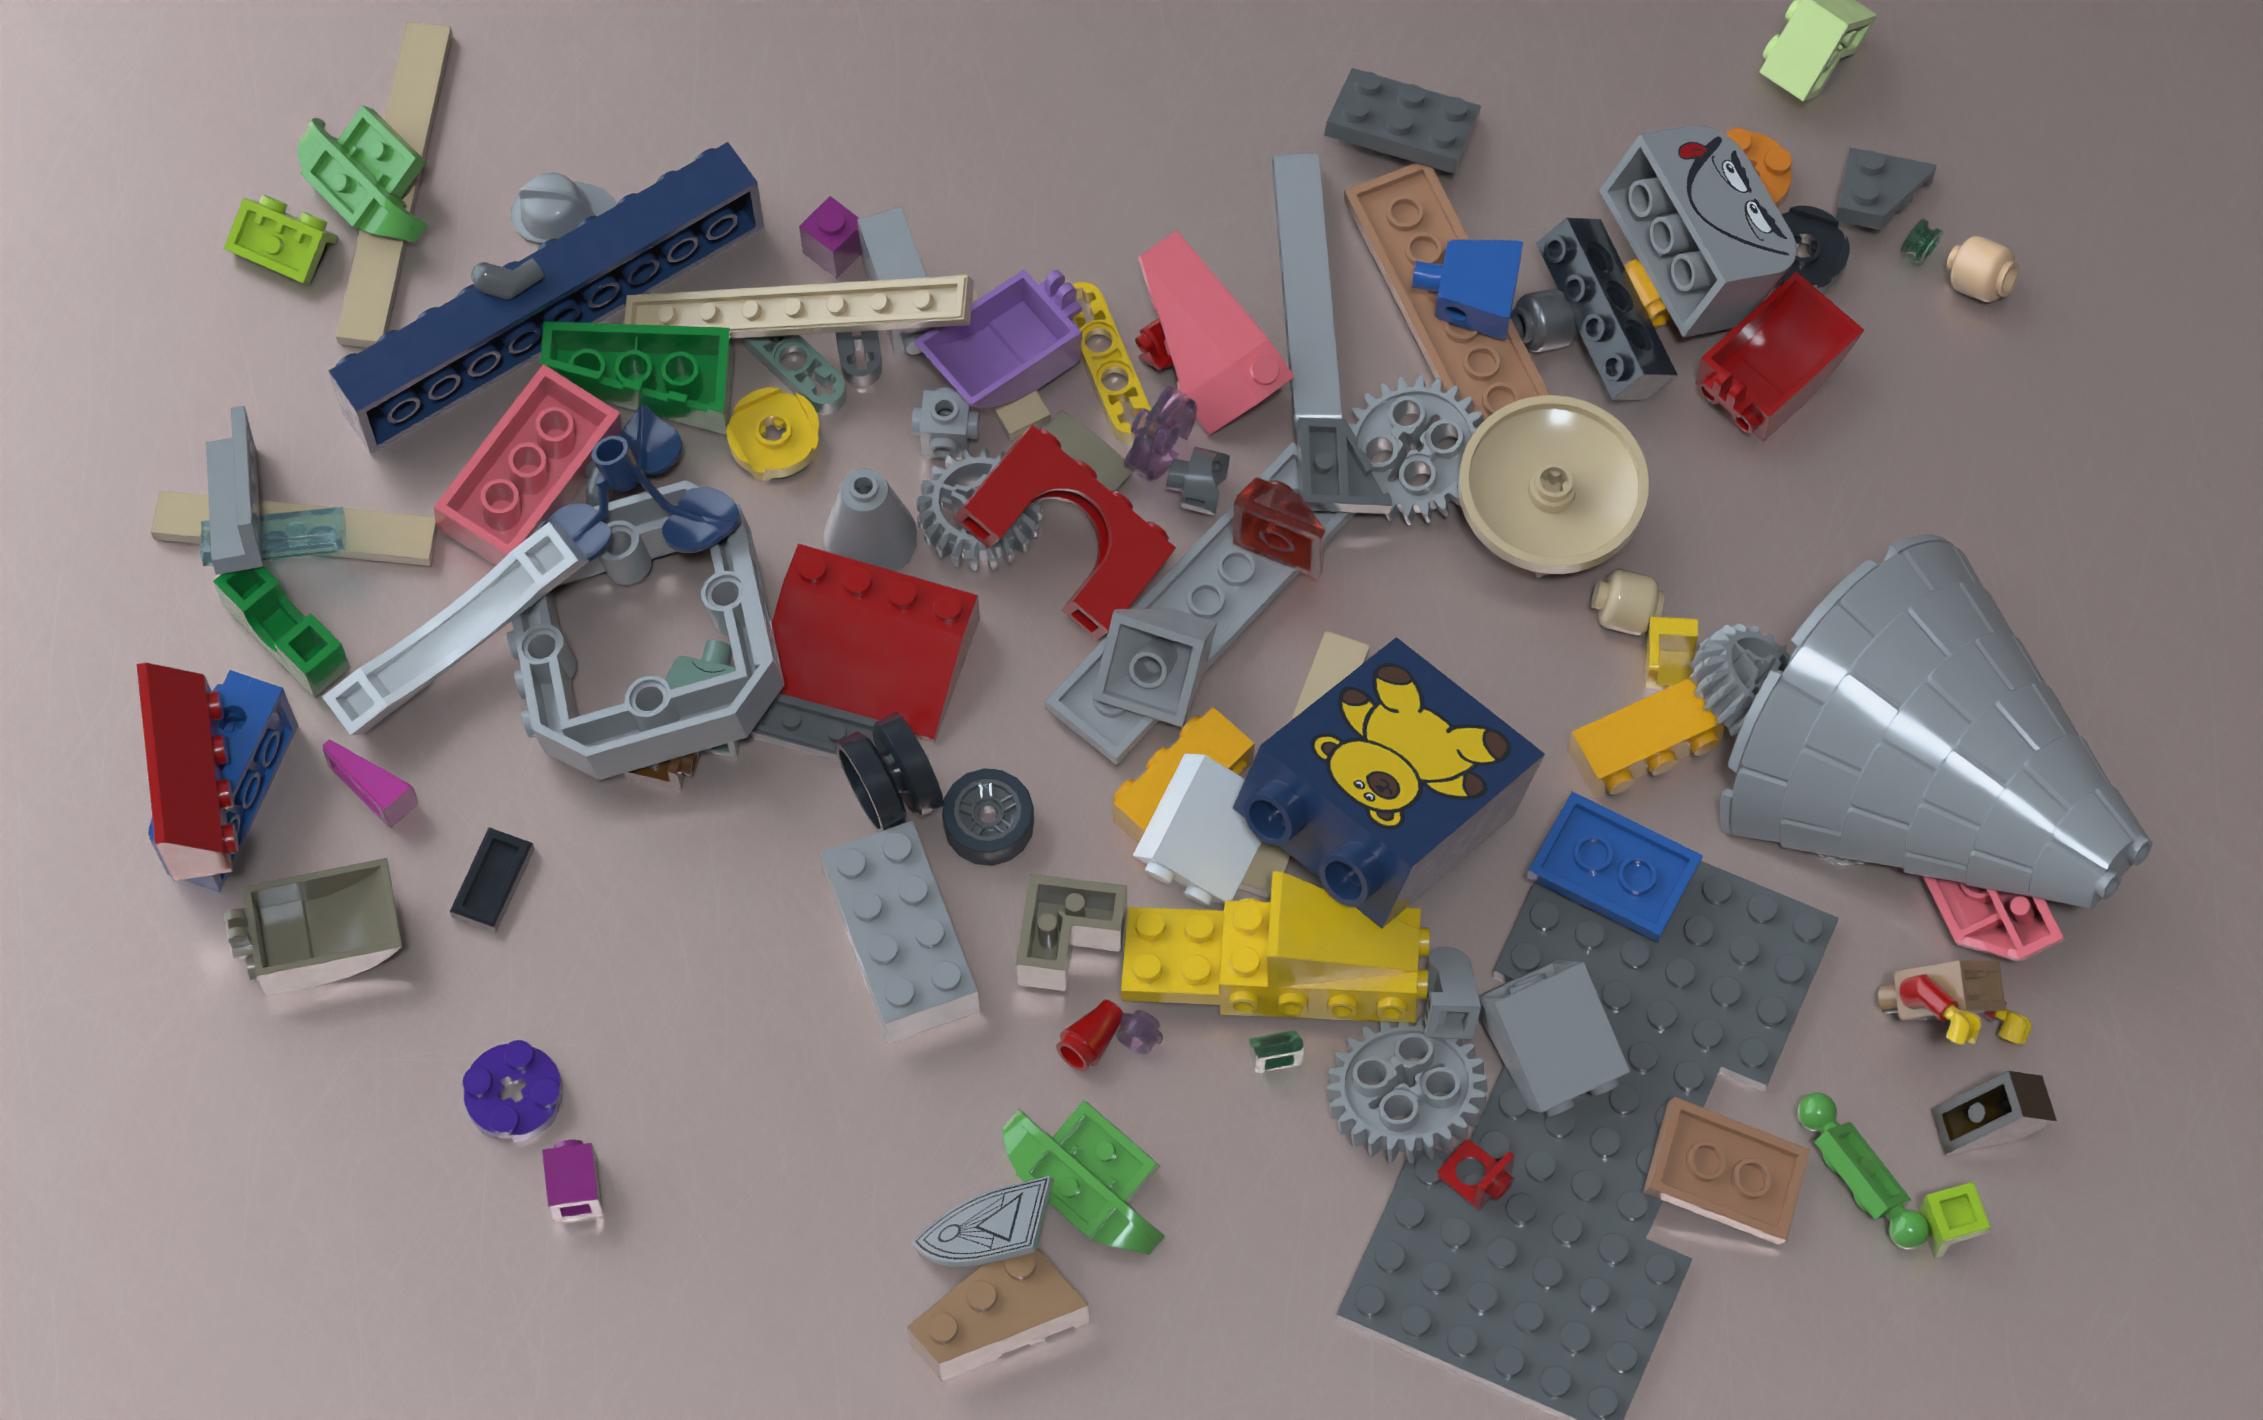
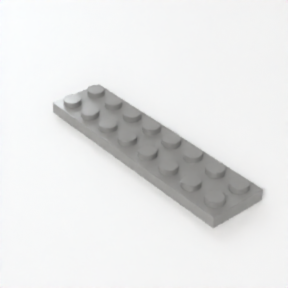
(1208, 582)

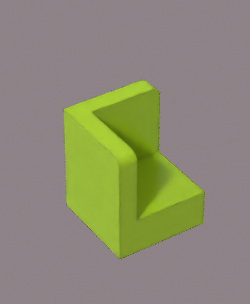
(1953, 1217)

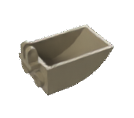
(315, 926)

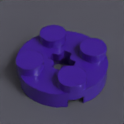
(516, 1064)

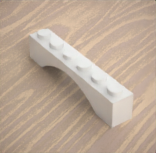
(469, 621)

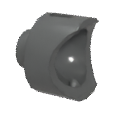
(1199, 479)

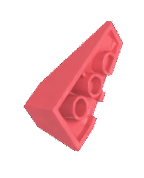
(1213, 342)

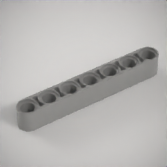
(1306, 287)

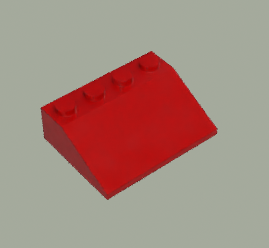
(871, 639)

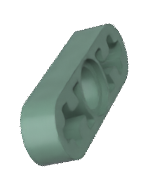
(799, 380)

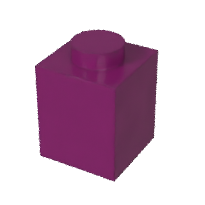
(831, 237)
(572, 1180)

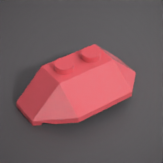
(1995, 920)

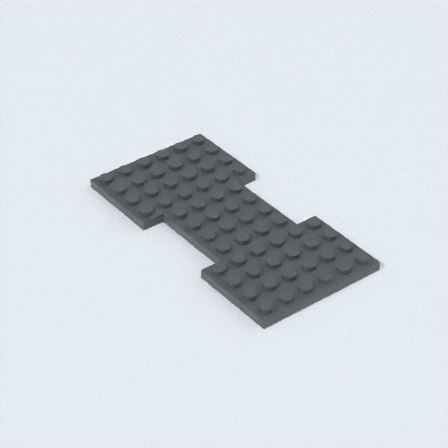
(1557, 1278)

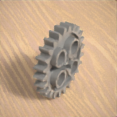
(1380, 430)
(1406, 1090)

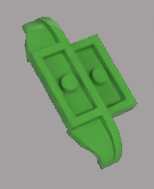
(364, 173)
(1092, 1172)

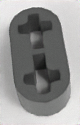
(848, 345)

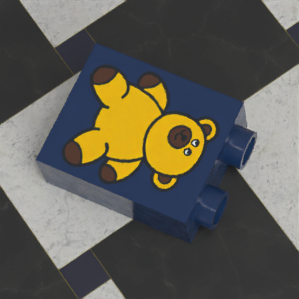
(1387, 782)

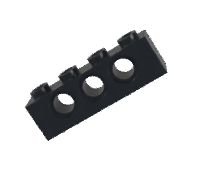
(1607, 309)

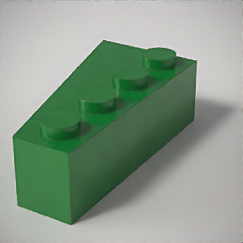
(669, 369)

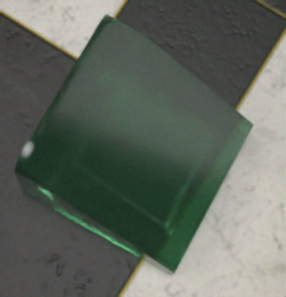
(1276, 1051)

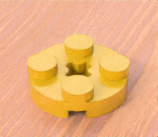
(771, 458)

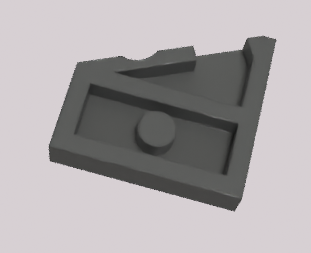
(1879, 186)
(1335, 471)

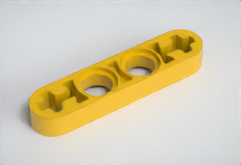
(1110, 361)

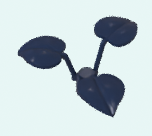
(648, 448)

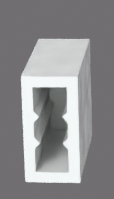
(1199, 834)

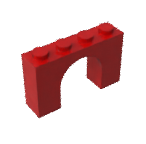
(1127, 544)

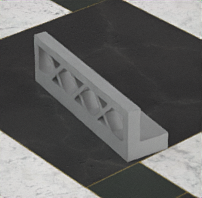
(234, 499)

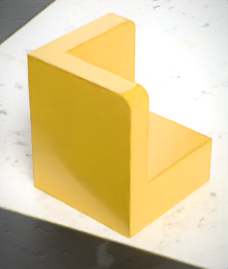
(1669, 651)

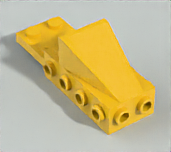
(1279, 957)

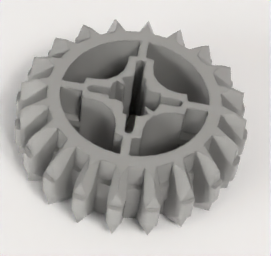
(950, 491)
(1732, 670)

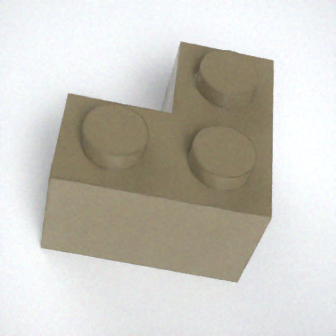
(1066, 915)

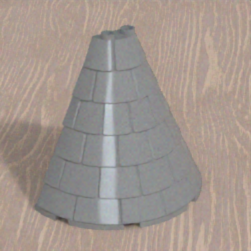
(1928, 743)

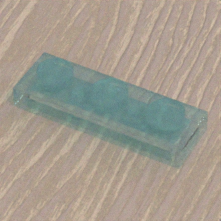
(292, 534)

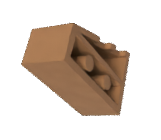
(996, 1312)

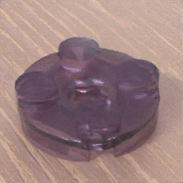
(1158, 433)

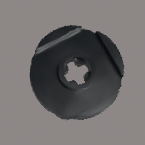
(1825, 241)

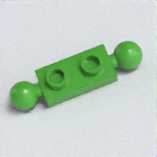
(1863, 1171)

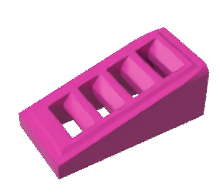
(380, 790)

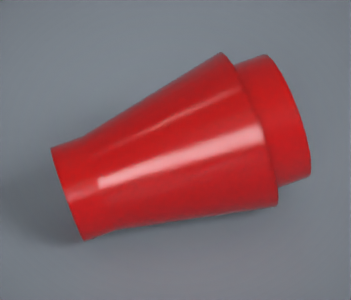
(1088, 1038)

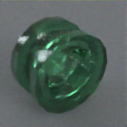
(1921, 241)

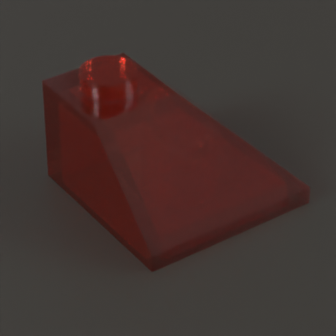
(1278, 526)

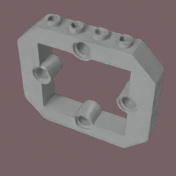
(687, 716)

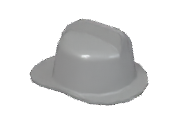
(555, 206)

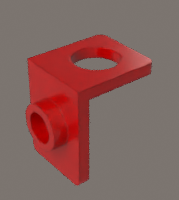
(1497, 1175)

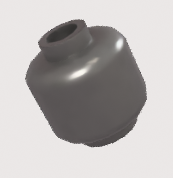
(1544, 320)

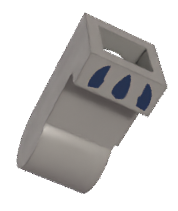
(1452, 996)

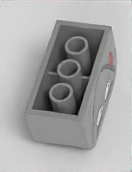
(1700, 225)

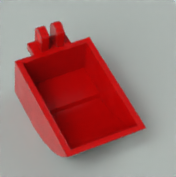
(1777, 357)

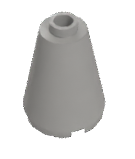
(870, 522)

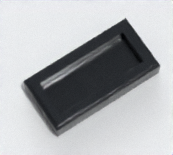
(492, 880)

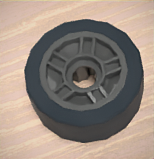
(1009, 804)

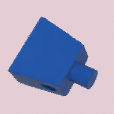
(1474, 284)

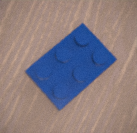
(1614, 866)

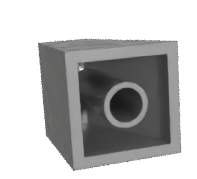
(1553, 1036)

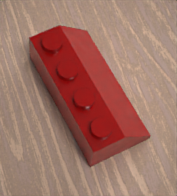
(186, 771)

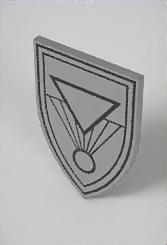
(988, 1226)

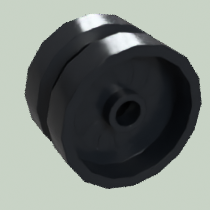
(889, 773)

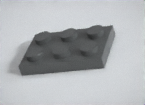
(1402, 120)

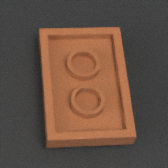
(1726, 1171)

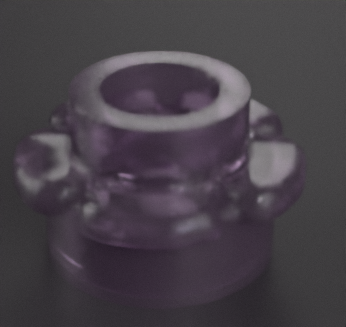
(1139, 1032)

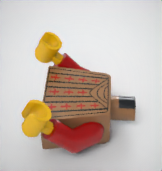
(1956, 994)

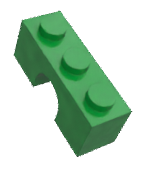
(291, 638)

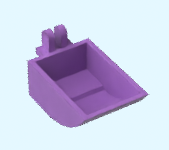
(1014, 341)

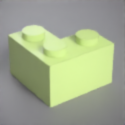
(1814, 43)

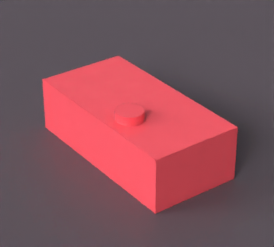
(525, 466)

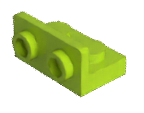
(278, 239)

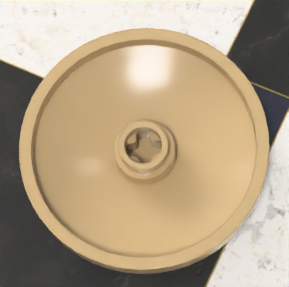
(1553, 484)

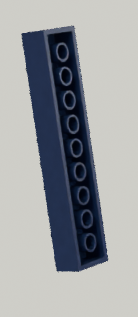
(586, 279)

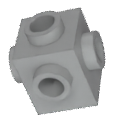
(944, 423)

